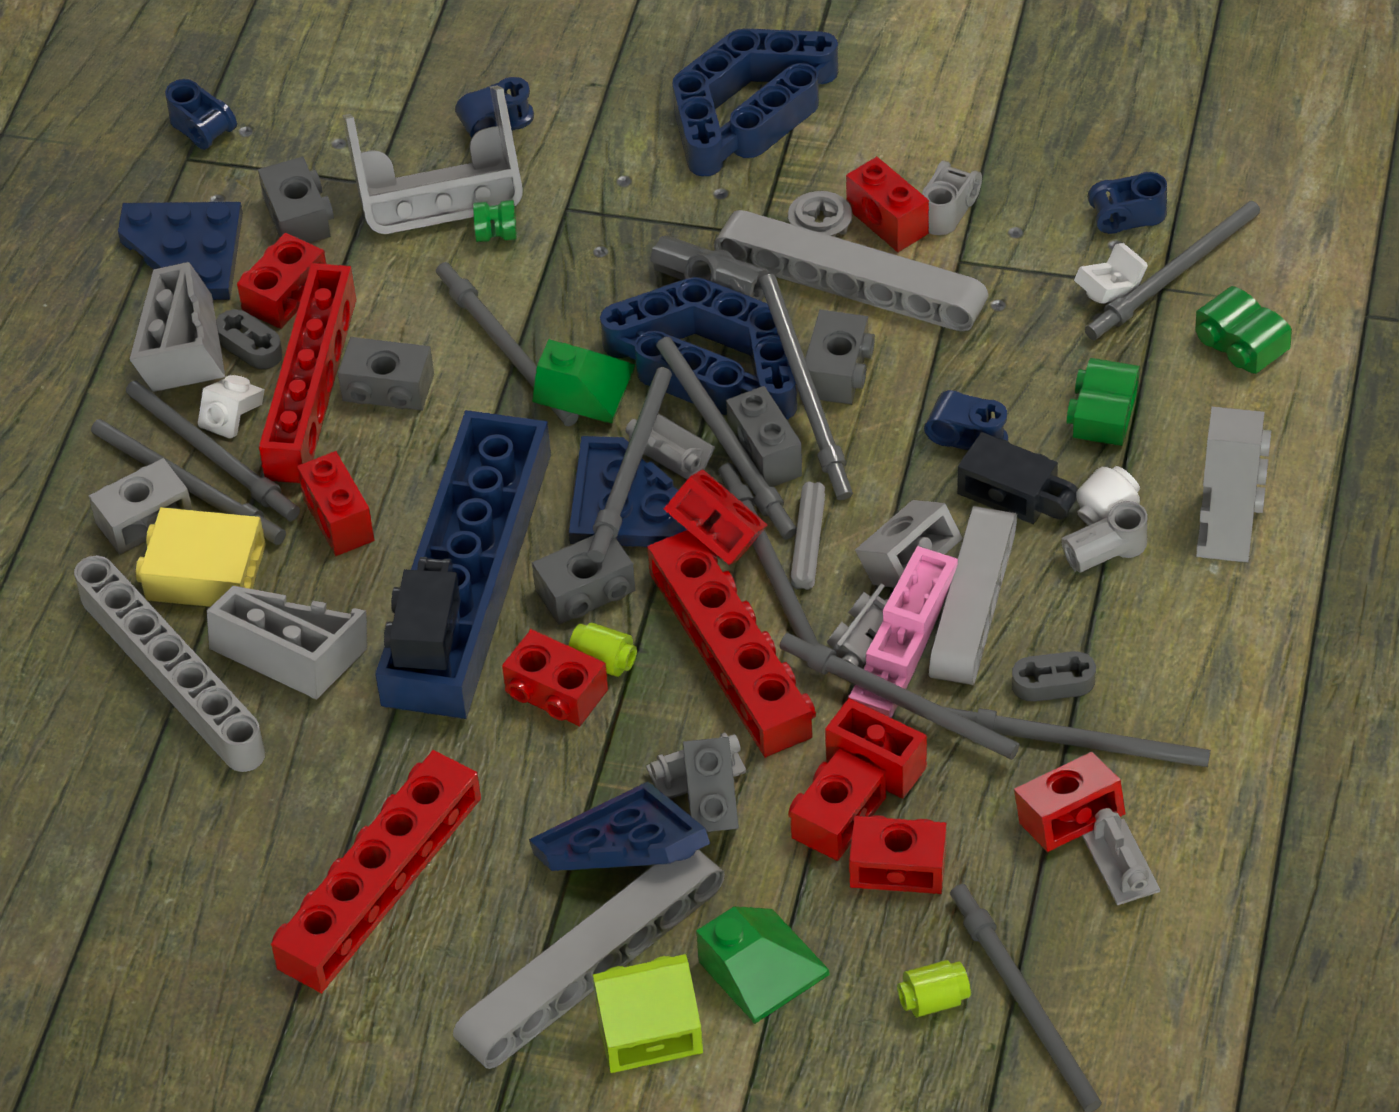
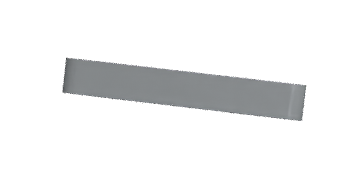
(854, 270)
(170, 663)
(566, 969)

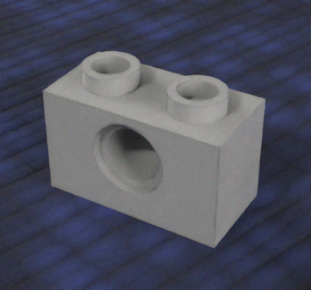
(133, 503)
(893, 544)

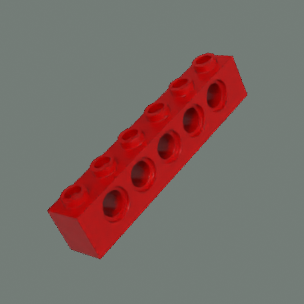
(308, 371)
(731, 643)
(425, 828)

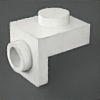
(1112, 279)
(225, 402)

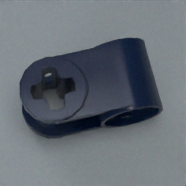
(477, 110)
(197, 112)
(1132, 202)
(961, 418)

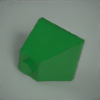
(581, 381)
(757, 959)

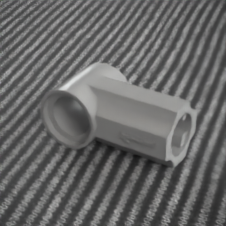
(1117, 535)

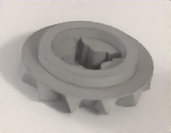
(835, 209)

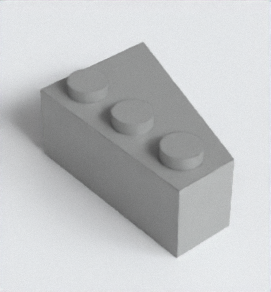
(177, 331)
(1231, 483)
(285, 639)

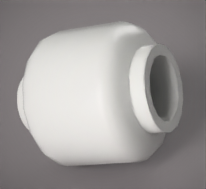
(1103, 491)

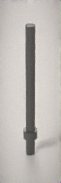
(467, 297)
(1122, 309)
(830, 455)
(193, 484)
(262, 489)
(766, 497)
(609, 520)
(770, 560)
(825, 660)
(1087, 738)
(982, 929)

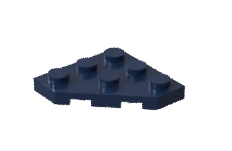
(184, 233)
(643, 512)
(622, 832)

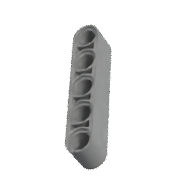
(973, 596)

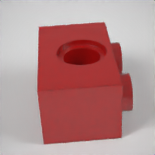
(887, 204)
(880, 742)
(1067, 799)
(827, 825)
(878, 866)

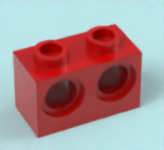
(277, 280)
(336, 503)
(715, 517)
(555, 678)

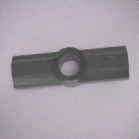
(689, 261)

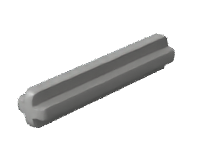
(808, 535)

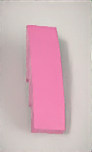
(907, 624)

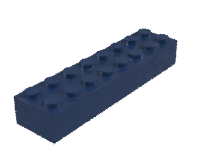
(481, 527)

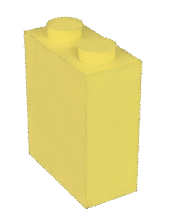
(199, 556)

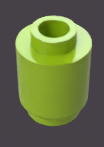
(605, 645)
(934, 988)

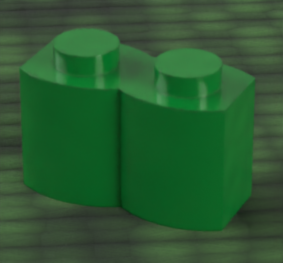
(1243, 330)
(1104, 401)

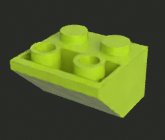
(647, 1013)

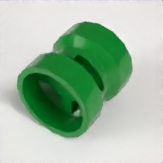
(504, 219)

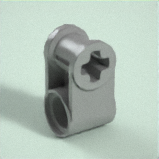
(950, 196)

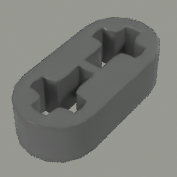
(244, 343)
(1053, 676)

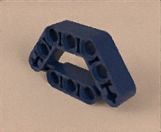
(785, 58)
(711, 311)

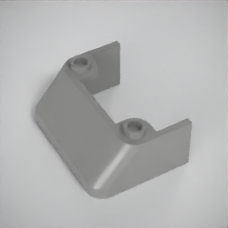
(439, 194)

